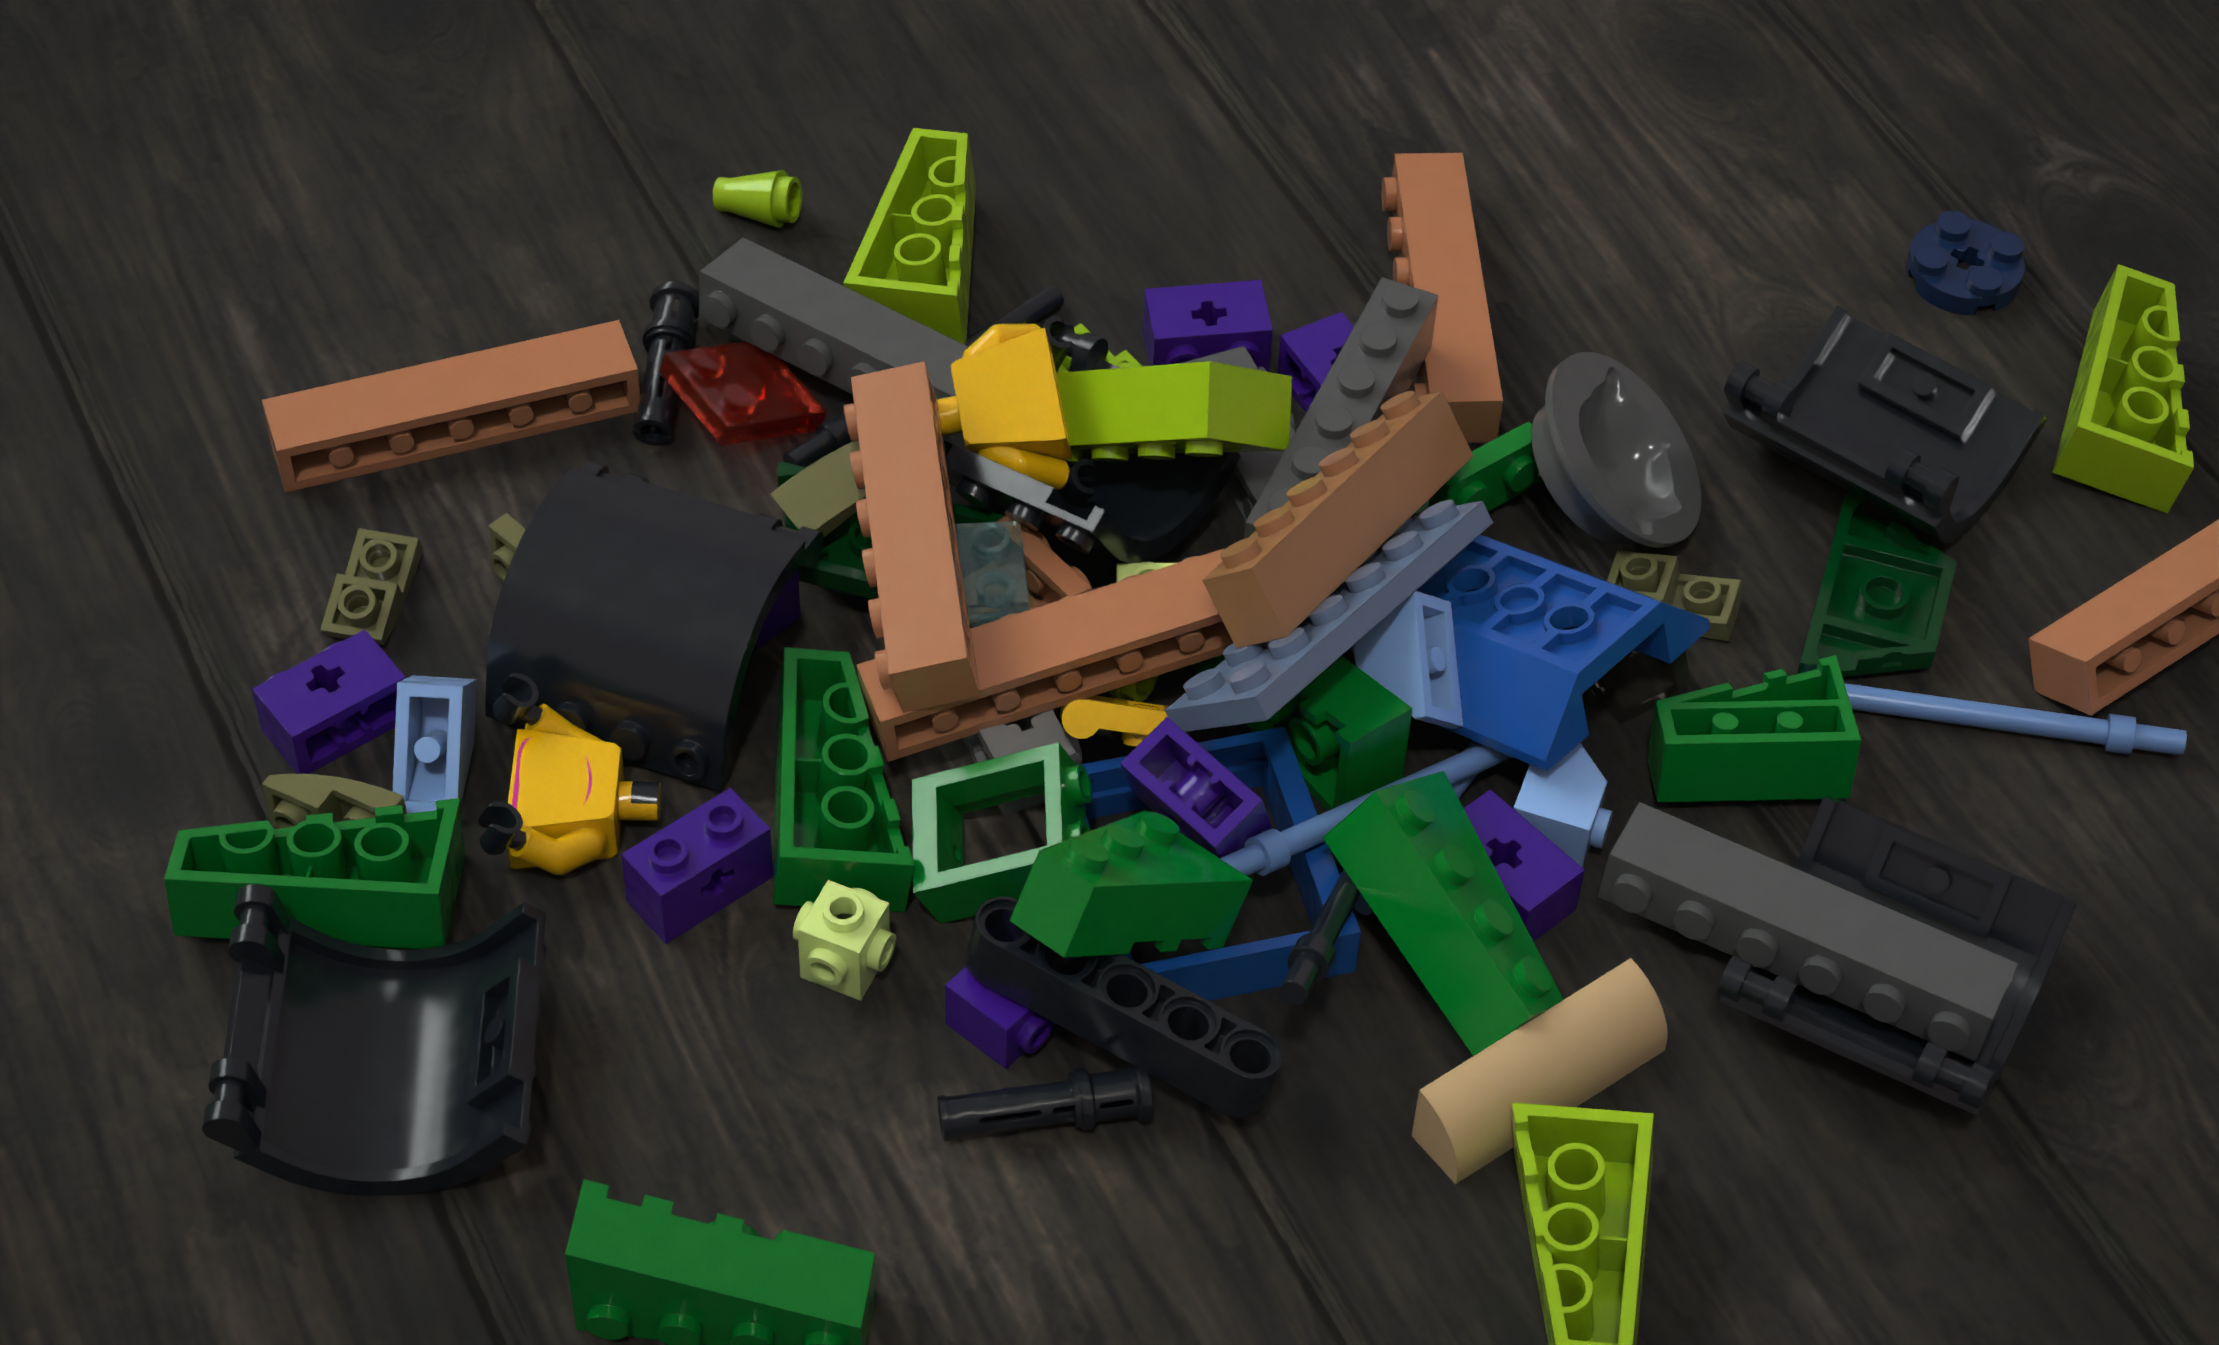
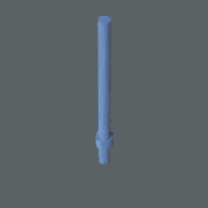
(2115, 733)
(1274, 849)

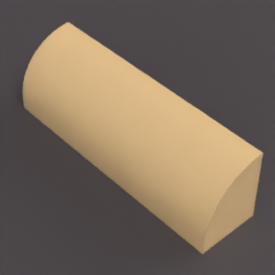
(1550, 1060)

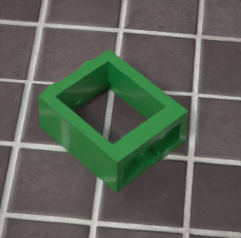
(937, 825)

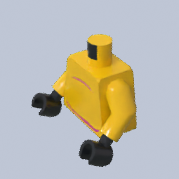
(1014, 407)
(562, 791)

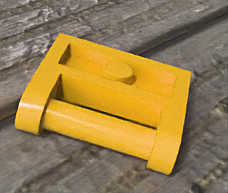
(1133, 718)

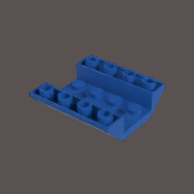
(1538, 639)

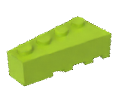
(922, 235)
(2126, 403)
(1175, 410)
(1586, 1216)

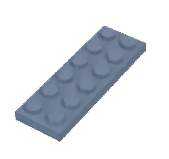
(1265, 676)

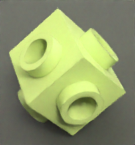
(844, 939)

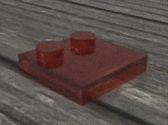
(742, 392)

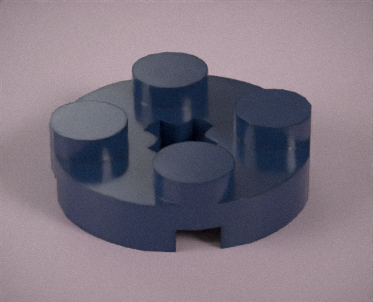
(1954, 239)

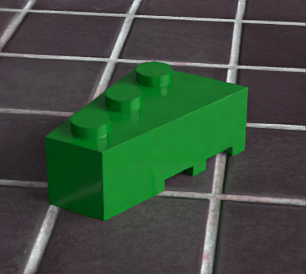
(1757, 741)
(1129, 887)

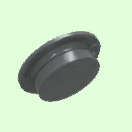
(1615, 454)

